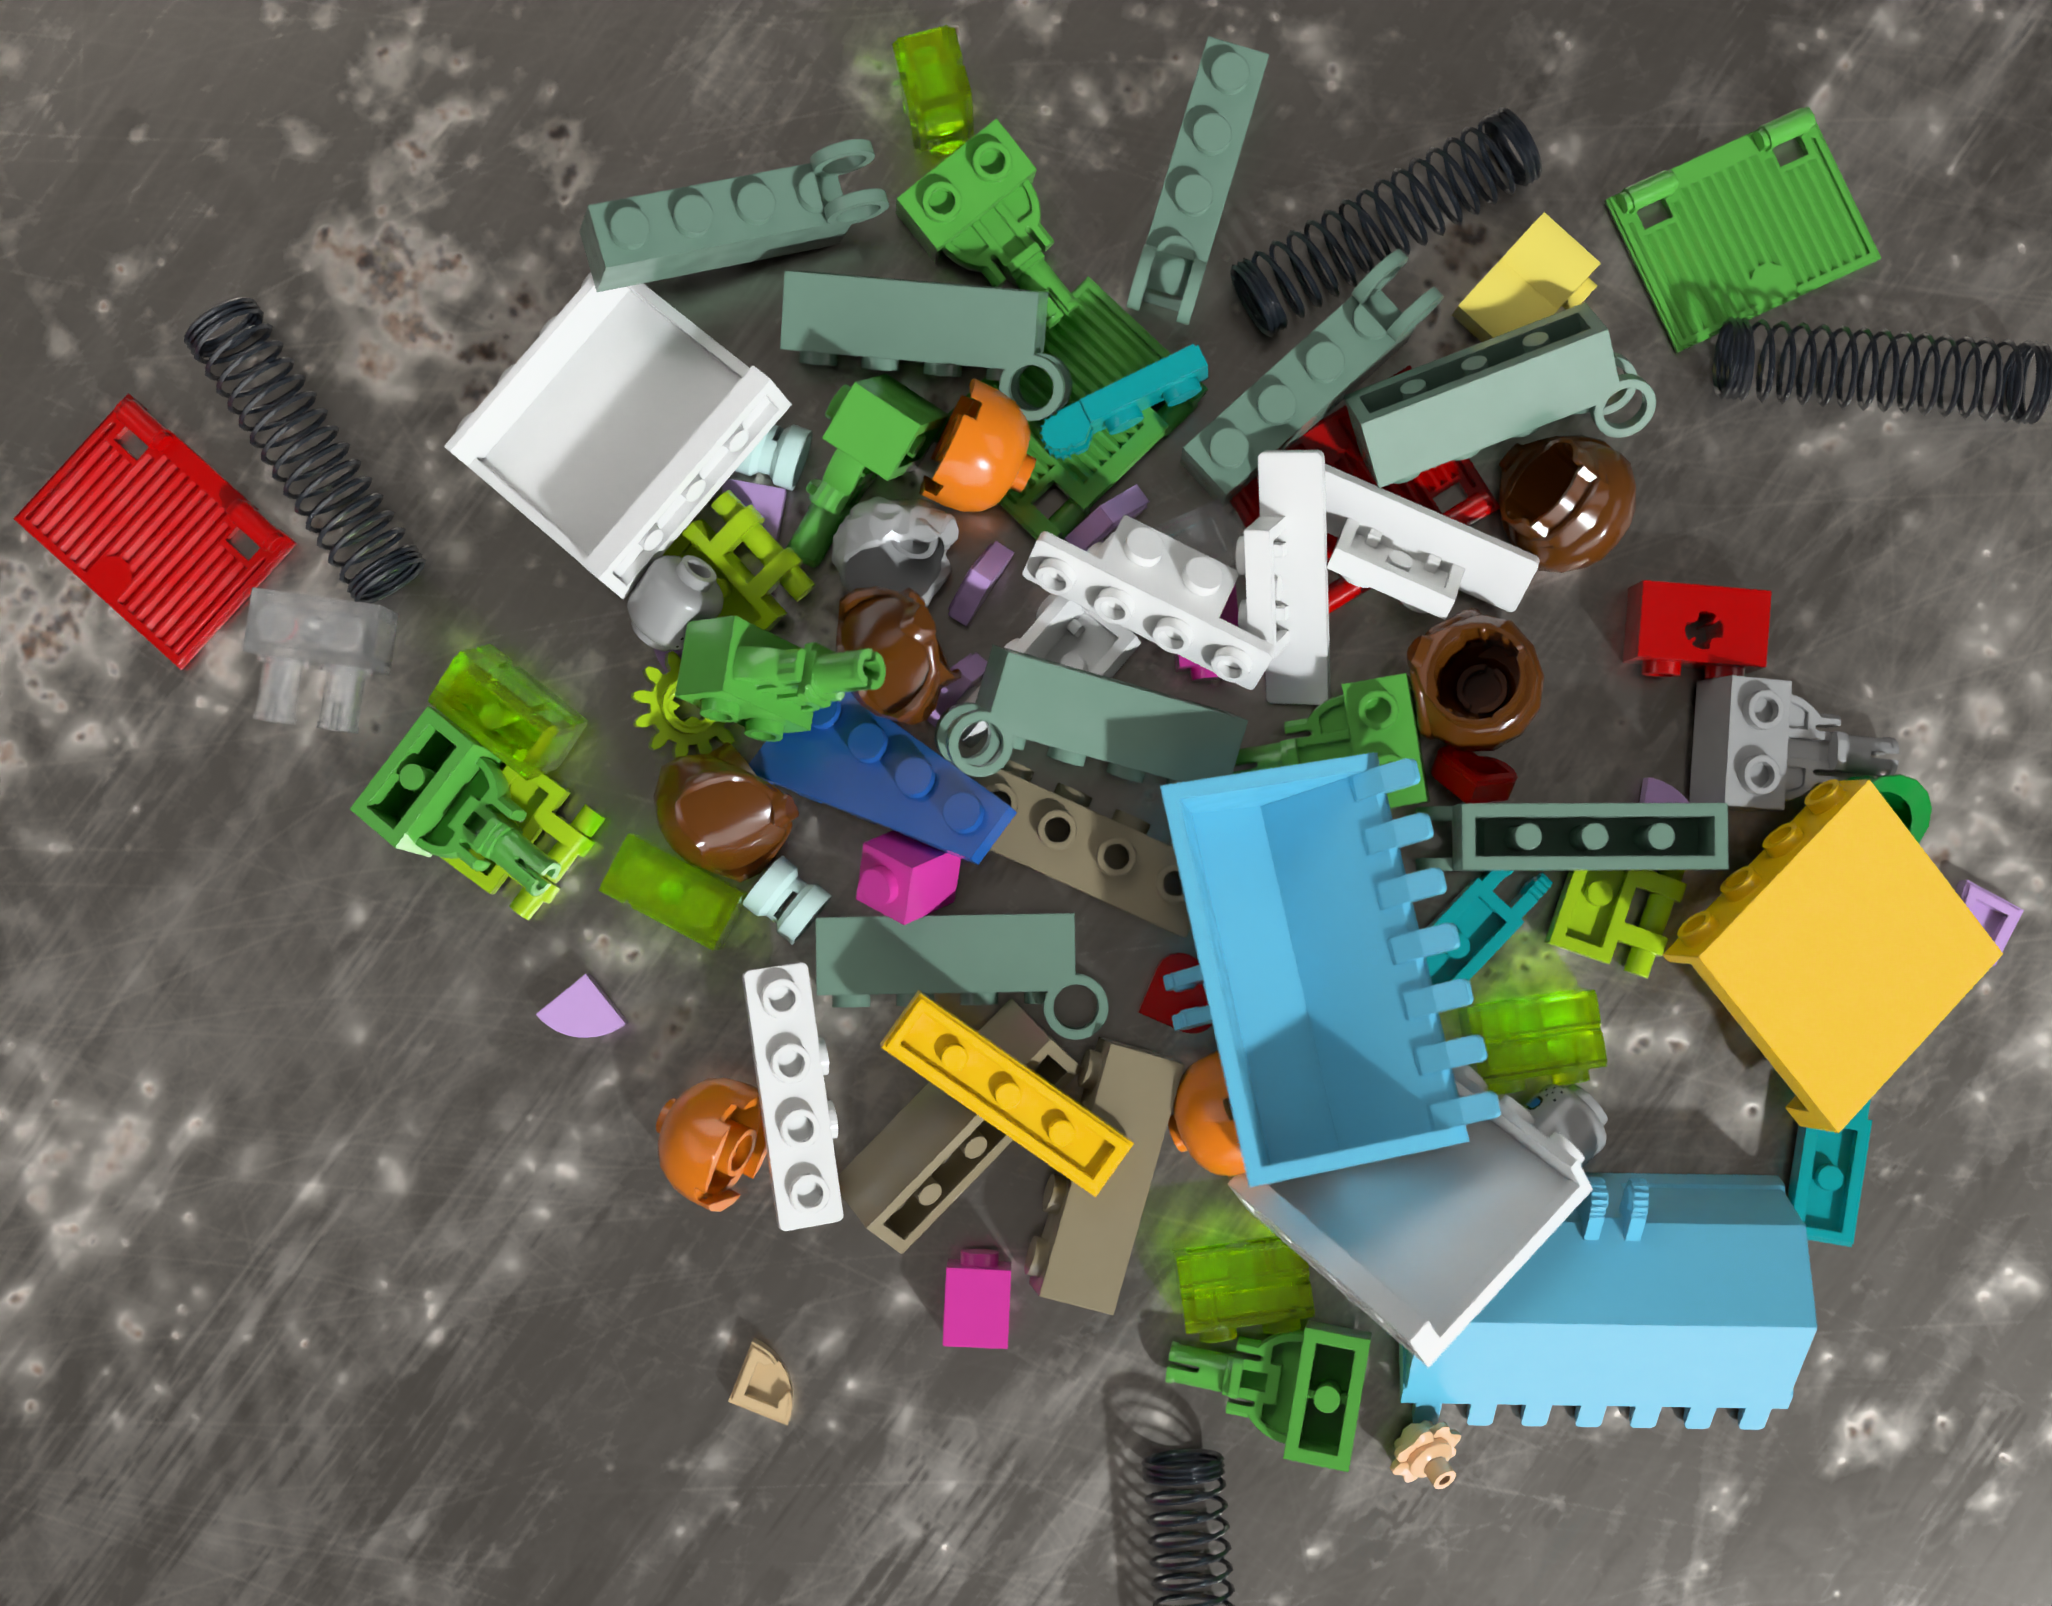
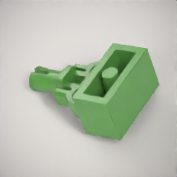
(980, 212)
(876, 431)
(765, 681)
(1365, 719)
(445, 800)
(1300, 1387)

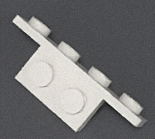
(1417, 551)
(1288, 576)
(1158, 593)
(1069, 637)
(793, 1096)

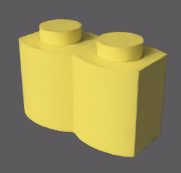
(1529, 282)

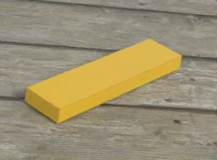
(1006, 1093)

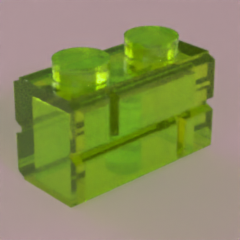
(934, 89)
(507, 711)
(674, 891)
(1536, 1038)
(1242, 1287)

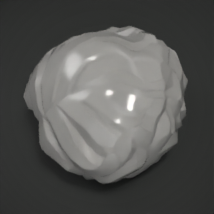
(895, 546)

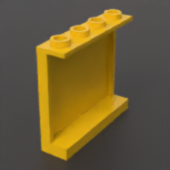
(1837, 950)

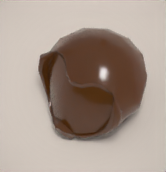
(1566, 500)
(905, 637)
(1495, 702)
(722, 813)

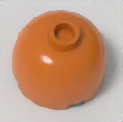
(980, 452)
(1205, 1118)
(711, 1140)

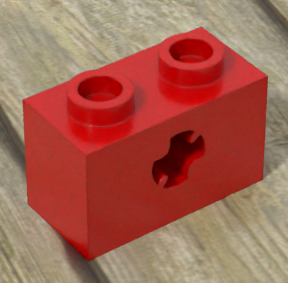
(1732, 618)

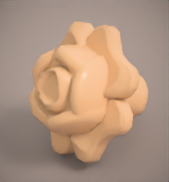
(1425, 1452)

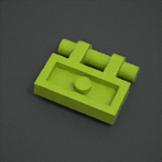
(742, 591)
(541, 800)
(1594, 913)

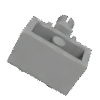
(1762, 745)

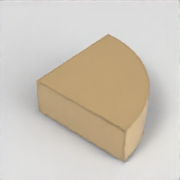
(764, 1384)

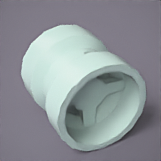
(780, 455)
(775, 891)

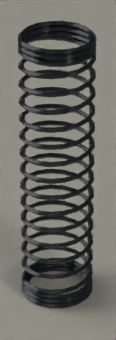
(1258, 295)
(1735, 376)
(382, 575)
(1187, 1468)

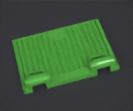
(1743, 229)
(1099, 348)

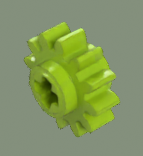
(662, 717)

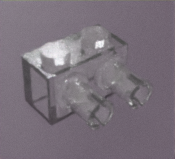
(305, 630)

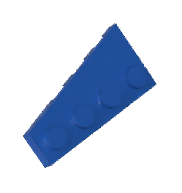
(886, 779)

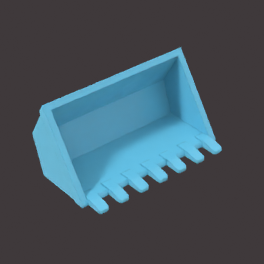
(1320, 966)
(1641, 1302)

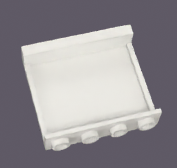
(617, 428)
(1432, 1230)

